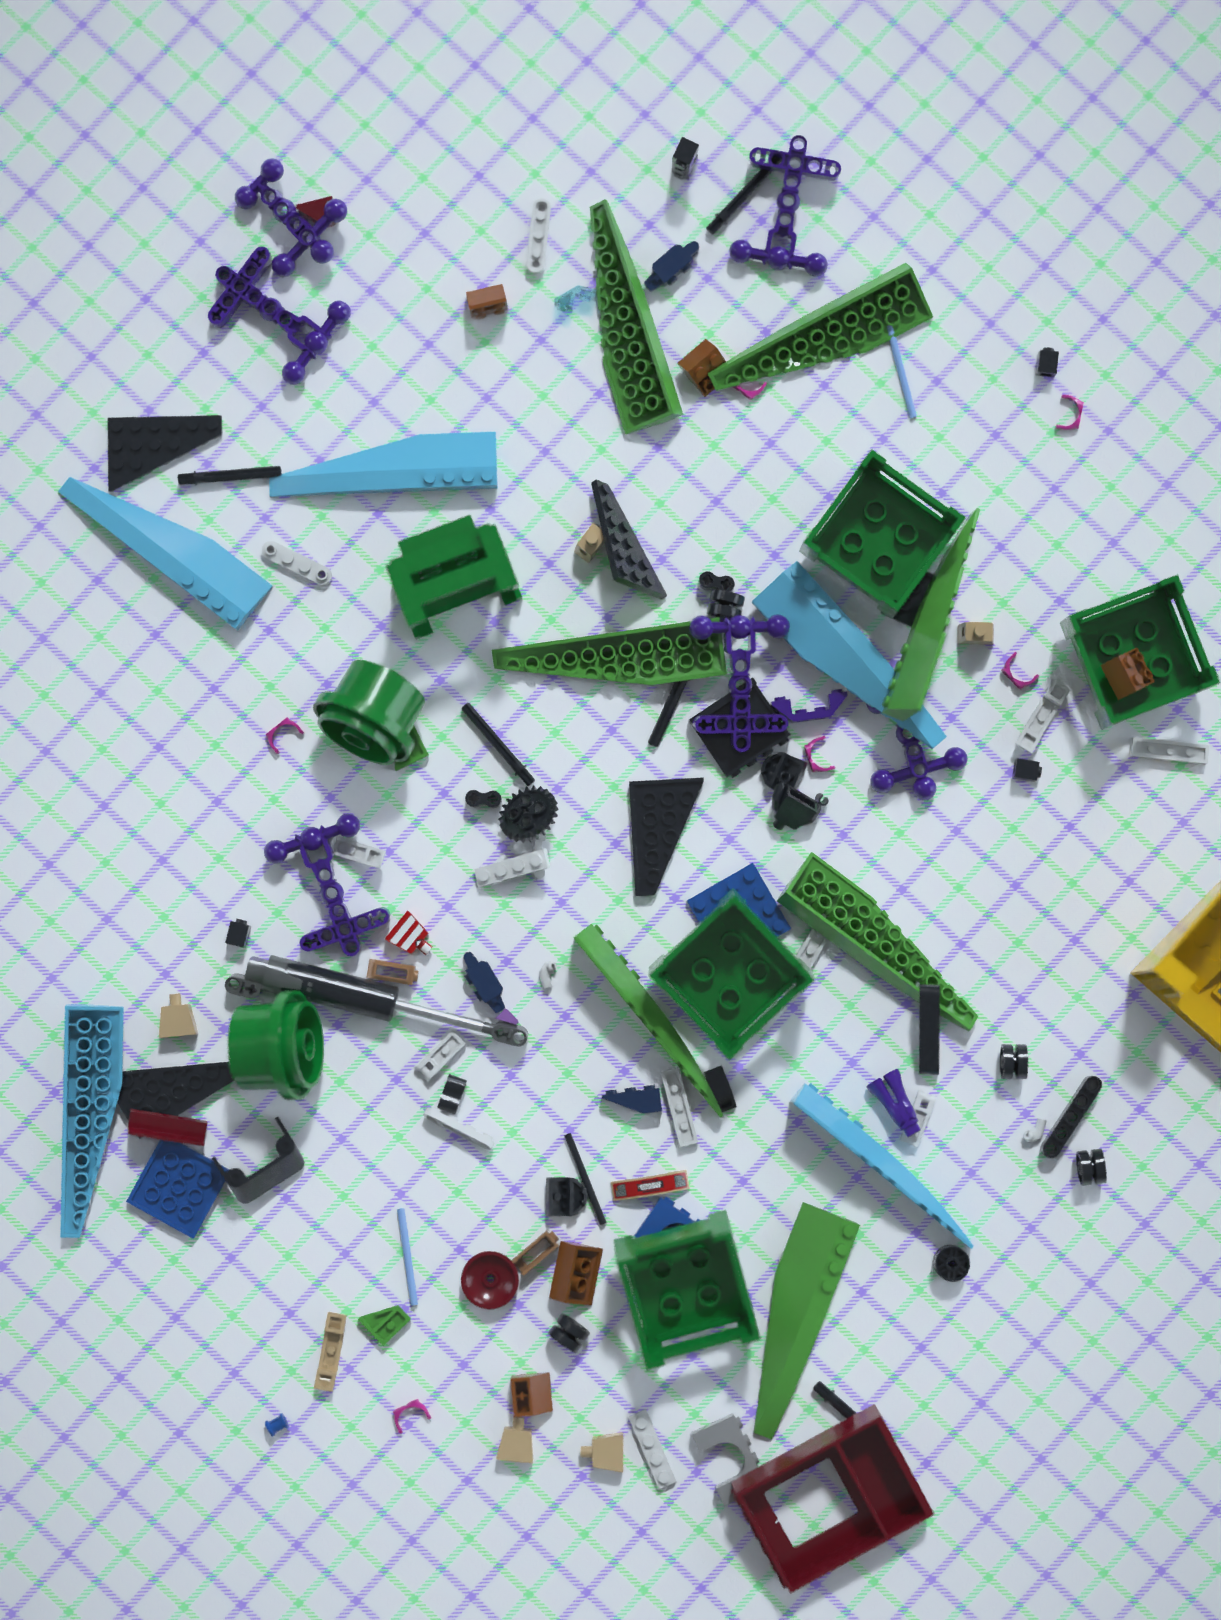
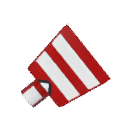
(409, 935)

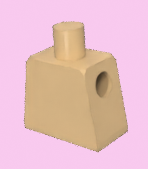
(590, 543)
(975, 633)
(177, 1018)
(516, 1443)
(605, 1452)

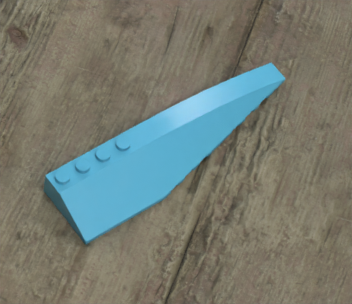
(405, 465)
(180, 553)
(836, 645)
(89, 1101)
(872, 1153)

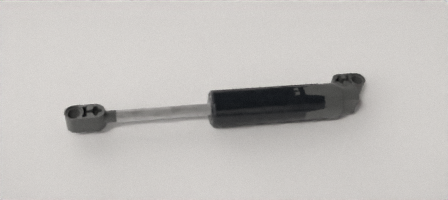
(352, 995)

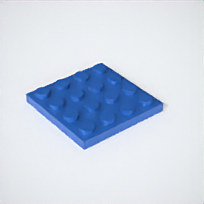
(752, 889)
(178, 1187)

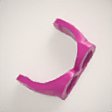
(750, 394)
(1079, 404)
(1006, 671)
(286, 721)
(815, 768)
(415, 1403)

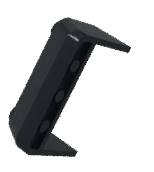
(251, 1187)

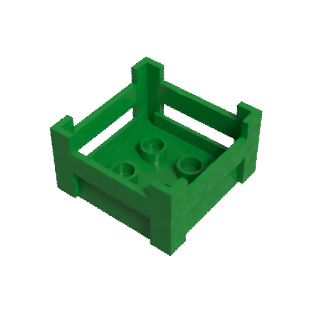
(881, 534)
(450, 569)
(1157, 633)
(731, 974)
(685, 1285)

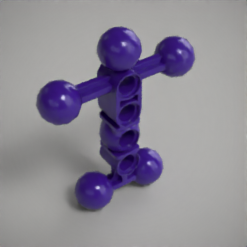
(334, 211)
(923, 787)

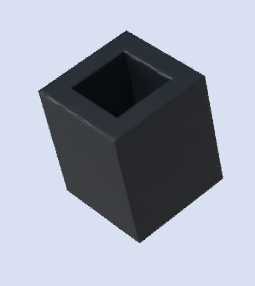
(1047, 362)
(1026, 770)
(238, 933)

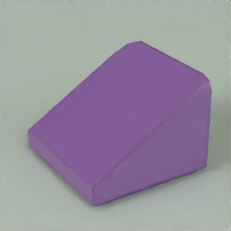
(507, 1016)

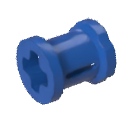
(276, 1424)

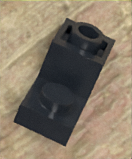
(720, 1088)

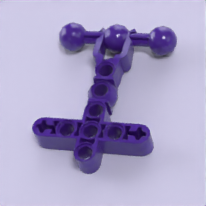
(778, 256)
(314, 343)
(739, 628)
(312, 840)

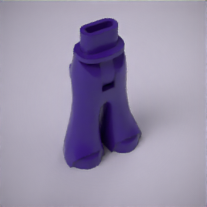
(900, 1112)

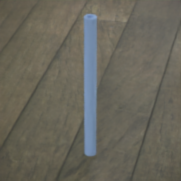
(901, 373)
(407, 1256)

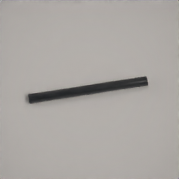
(585, 1178)

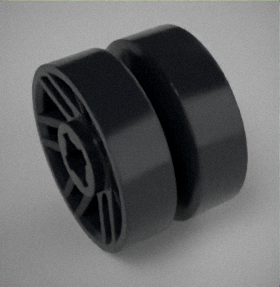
(725, 604)
(1013, 1061)
(1091, 1167)
(946, 1254)
(569, 1332)

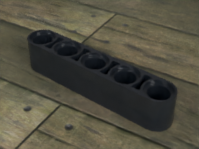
(929, 1029)
(1079, 1111)

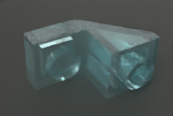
(567, 300)

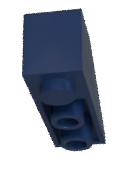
(638, 1100)

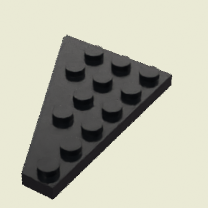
(148, 443)
(625, 554)
(657, 822)
(171, 1088)

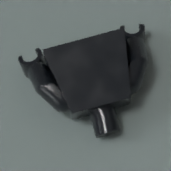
(793, 807)

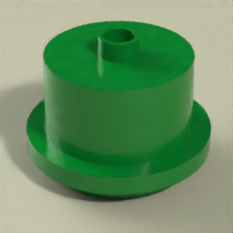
(371, 713)
(277, 1046)

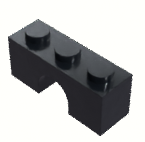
(684, 158)

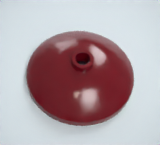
(485, 1293)

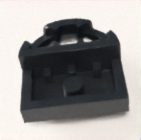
(785, 763)
(564, 1196)

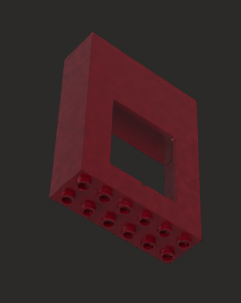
(875, 1479)

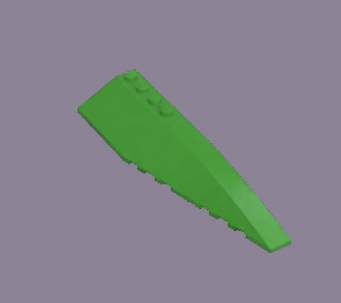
(834, 331)
(629, 335)
(927, 632)
(628, 656)
(867, 934)
(643, 1005)
(799, 1304)

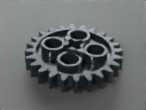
(528, 814)

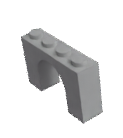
(726, 1431)

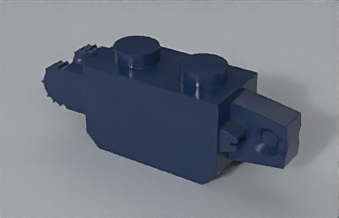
(670, 265)
(485, 982)

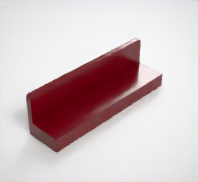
(167, 1127)

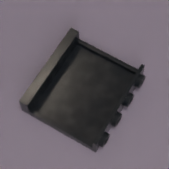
(719, 744)

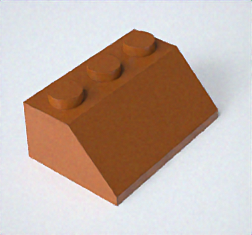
(575, 1273)

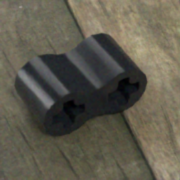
(716, 582)
(483, 799)
(452, 1094)

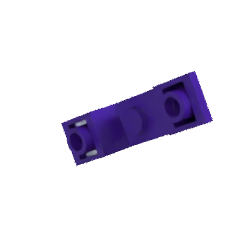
(783, 707)

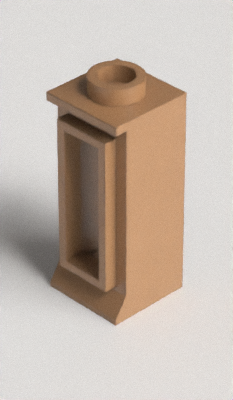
(412, 973)
(520, 1263)

